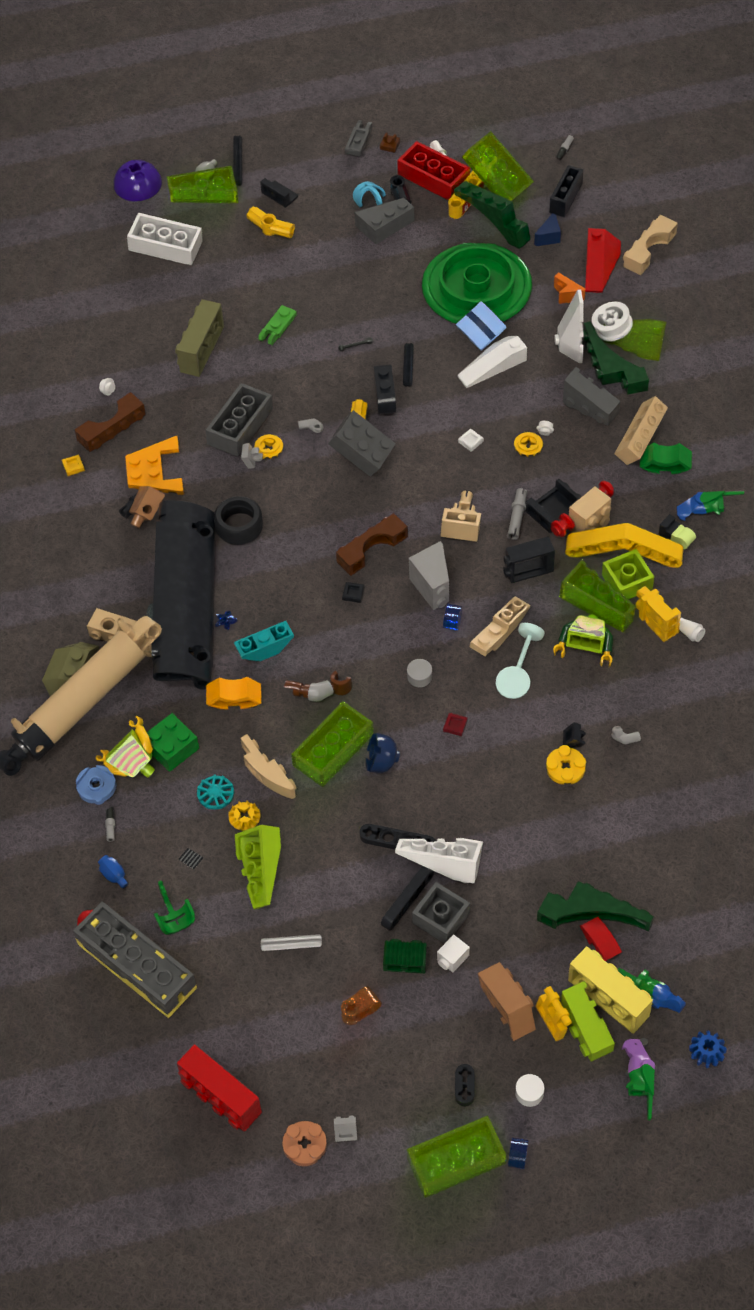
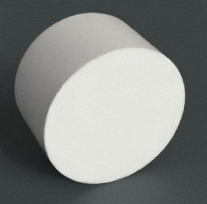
(529, 1090)

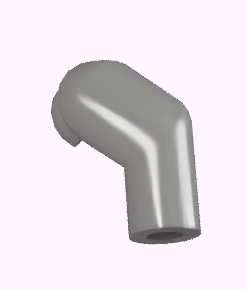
(312, 424)
(620, 736)

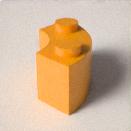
(238, 692)

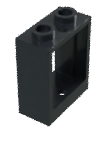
(532, 568)

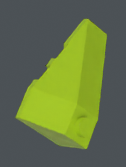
(260, 854)

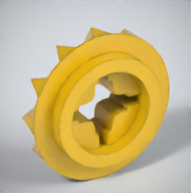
(269, 440)
(535, 443)
(245, 822)

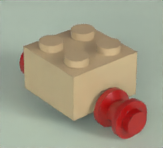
(588, 512)

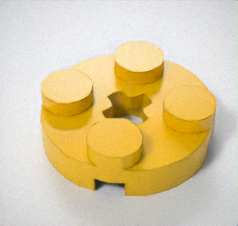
(565, 754)

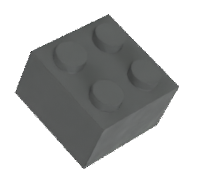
(441, 913)

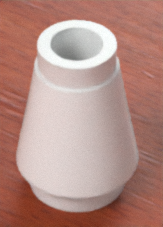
(692, 630)

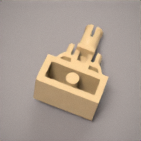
(461, 521)

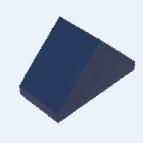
(549, 232)

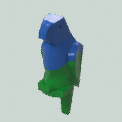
(704, 503)
(659, 991)

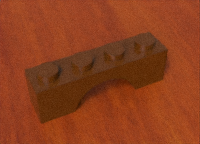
(94, 434)
(388, 531)

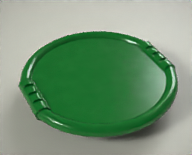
(473, 274)

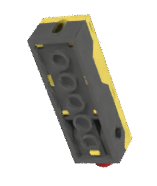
(134, 958)

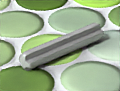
(291, 942)

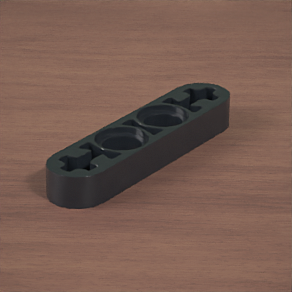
(398, 834)
(407, 897)

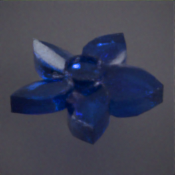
(225, 619)

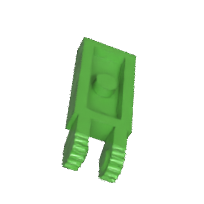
(277, 324)

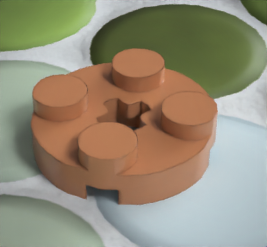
(295, 1134)

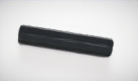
(408, 364)

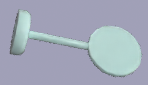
(513, 680)

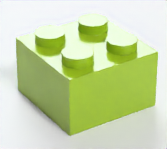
(628, 573)

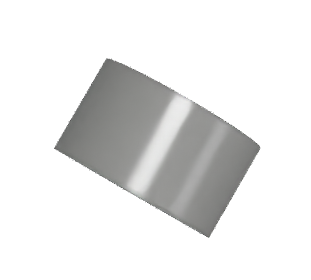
(419, 673)

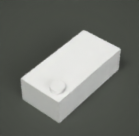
(164, 239)

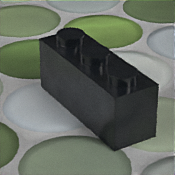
(566, 190)

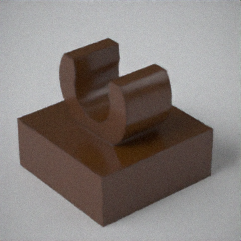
(390, 143)

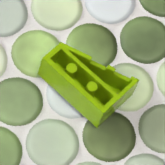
(586, 1024)

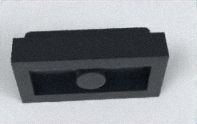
(278, 192)

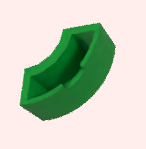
(666, 458)

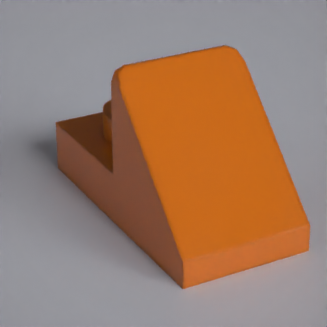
(566, 288)

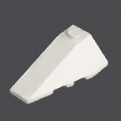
(452, 859)

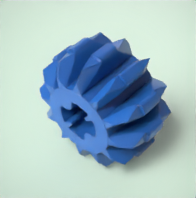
(706, 1056)

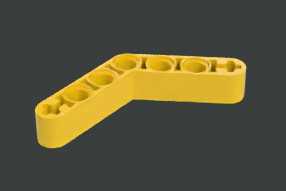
(625, 537)

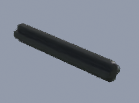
(237, 159)

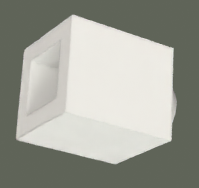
(452, 954)

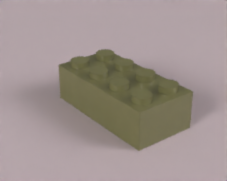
(200, 338)

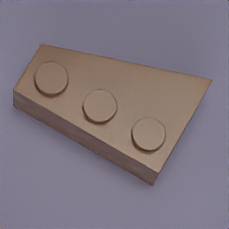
(508, 999)

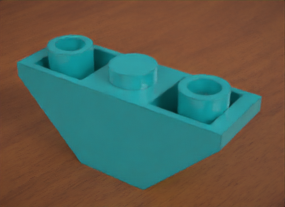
(265, 642)

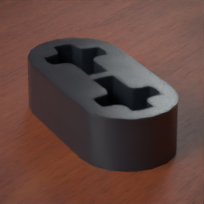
(459, 1085)

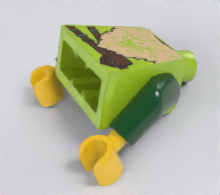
(586, 634)

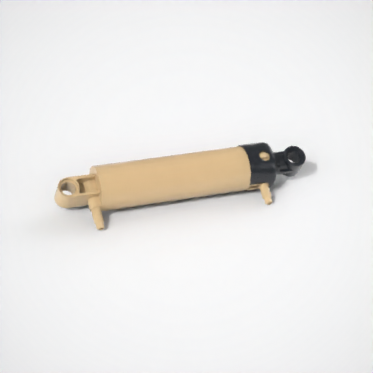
(79, 693)

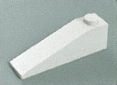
(570, 330)
(494, 360)

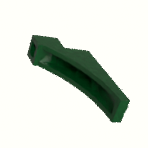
(498, 211)
(612, 367)
(587, 904)

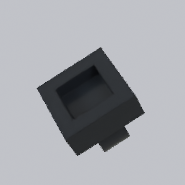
(572, 735)

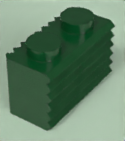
(405, 956)

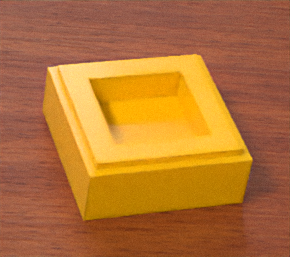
(73, 465)

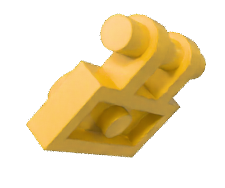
(553, 1013)

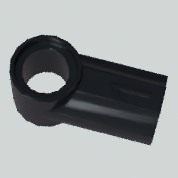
(398, 188)

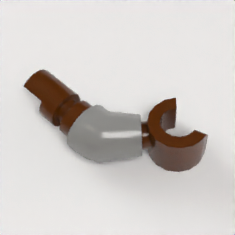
(320, 690)

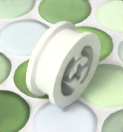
(614, 326)

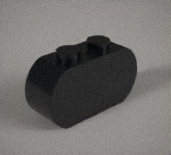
(384, 389)

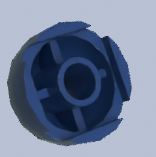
(382, 753)

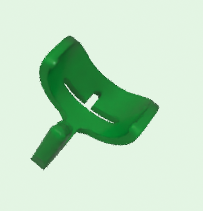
(184, 922)

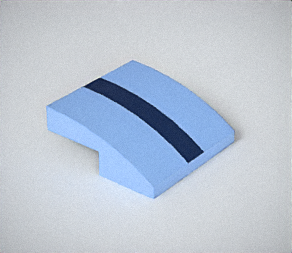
(481, 326)

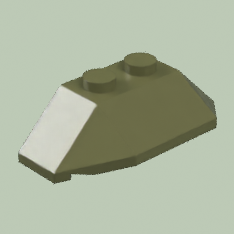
(65, 663)

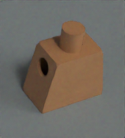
(150, 500)

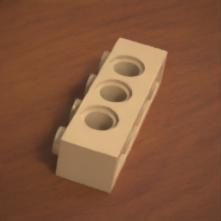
(641, 430)
(105, 620)

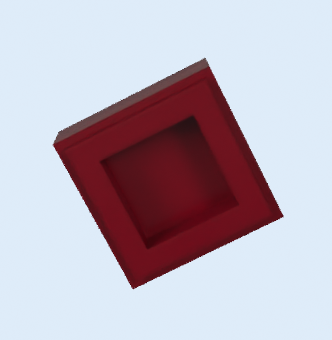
(455, 724)

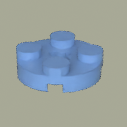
(98, 794)

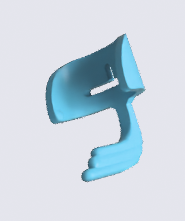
(368, 186)

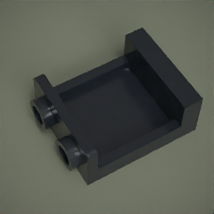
(552, 504)

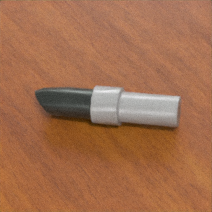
(565, 146)
(110, 824)

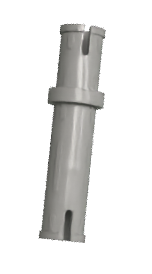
(518, 508)

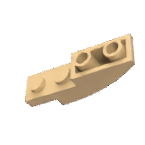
(501, 627)
(267, 771)

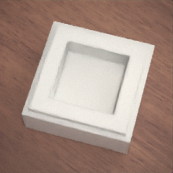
(470, 440)

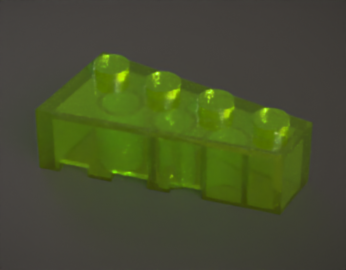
(204, 186)
(596, 597)

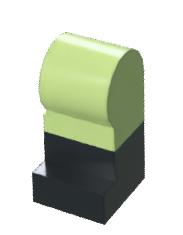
(676, 532)

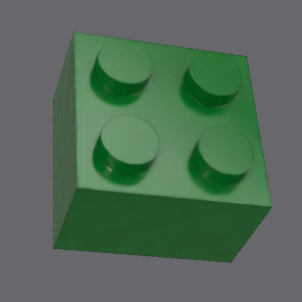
(172, 742)

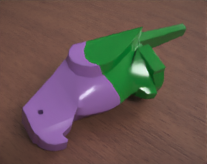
(641, 1072)

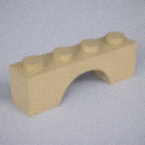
(660, 232)

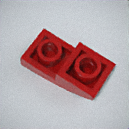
(601, 937)

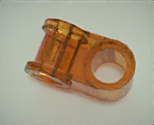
(360, 1006)

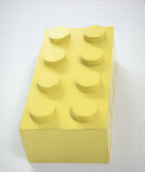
(611, 989)

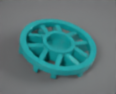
(215, 792)

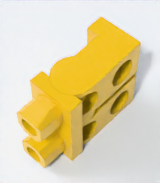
(657, 613)

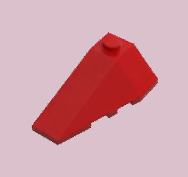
(602, 255)

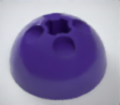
(137, 181)

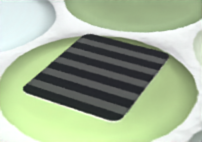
(190, 858)

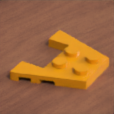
(145, 467)

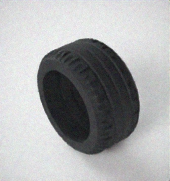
(242, 534)

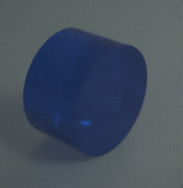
(452, 617)
(518, 1153)

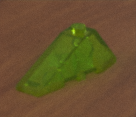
(644, 339)

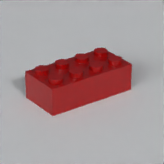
(432, 170)
(219, 1088)

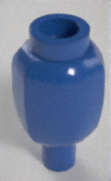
(112, 870)

